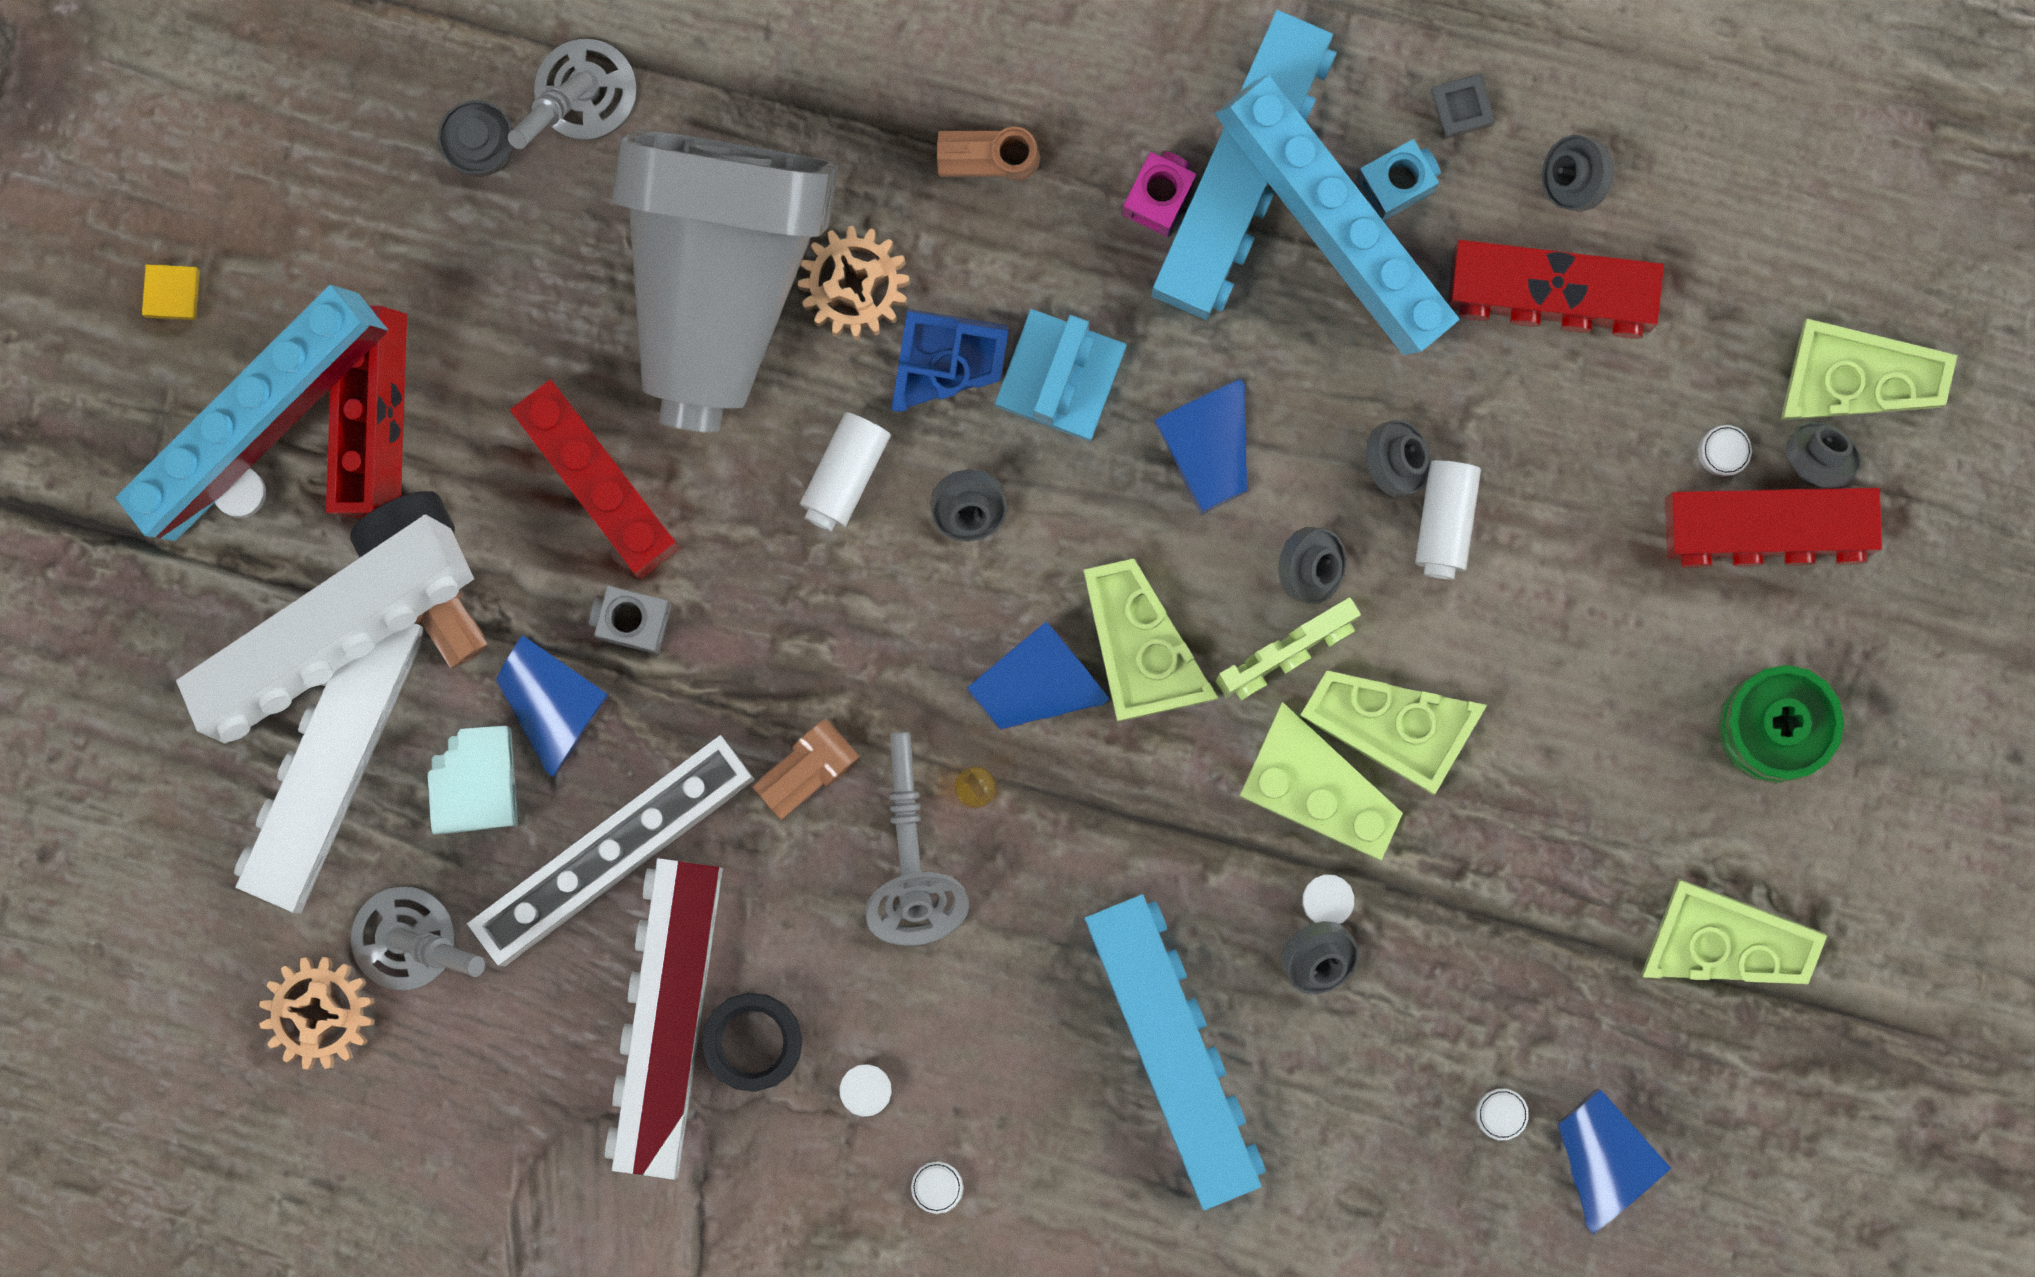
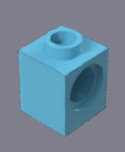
(1384, 196)

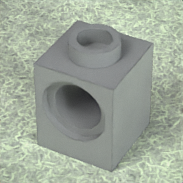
(647, 636)

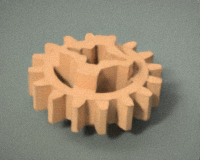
(875, 272)
(311, 1037)

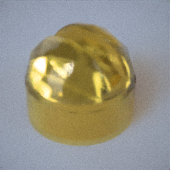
(966, 794)

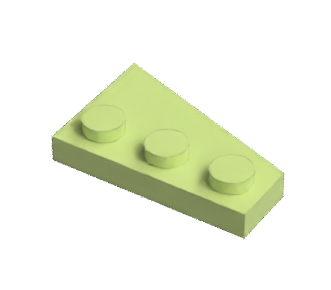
(1863, 373)
(1140, 647)
(1289, 653)
(1395, 726)
(1318, 788)
(1724, 938)

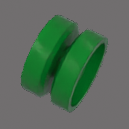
(1811, 718)

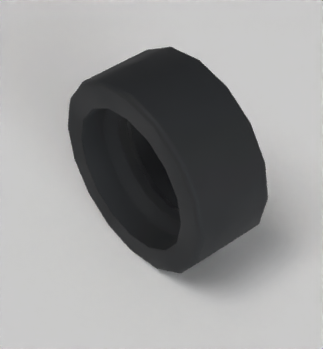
(394, 517)
(713, 1042)

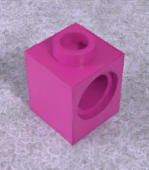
(1156, 214)

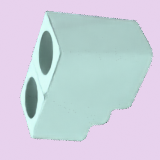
(474, 782)

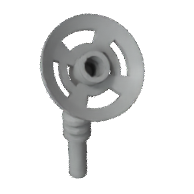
(578, 94)
(911, 886)
(415, 942)

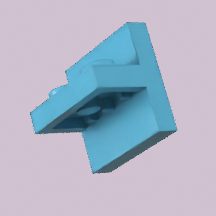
(1061, 374)

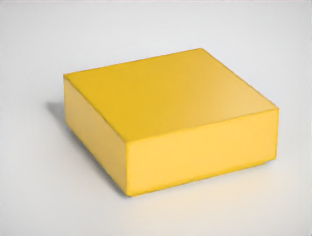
(170, 292)

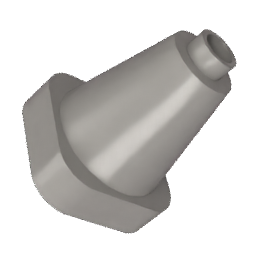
(713, 261)

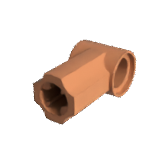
(981, 154)
(453, 631)
(815, 762)

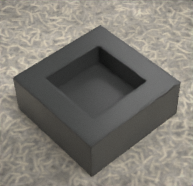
(1462, 106)

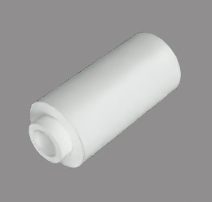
(844, 471)
(1447, 518)

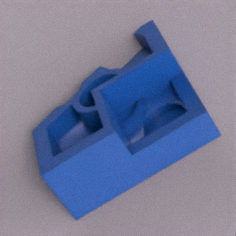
(946, 356)
(1209, 445)
(1036, 682)
(548, 702)
(1607, 1159)

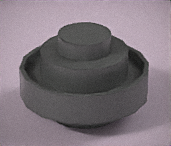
(475, 138)
(1577, 173)
(1823, 455)
(1398, 458)
(968, 505)
(1312, 565)
(1320, 957)

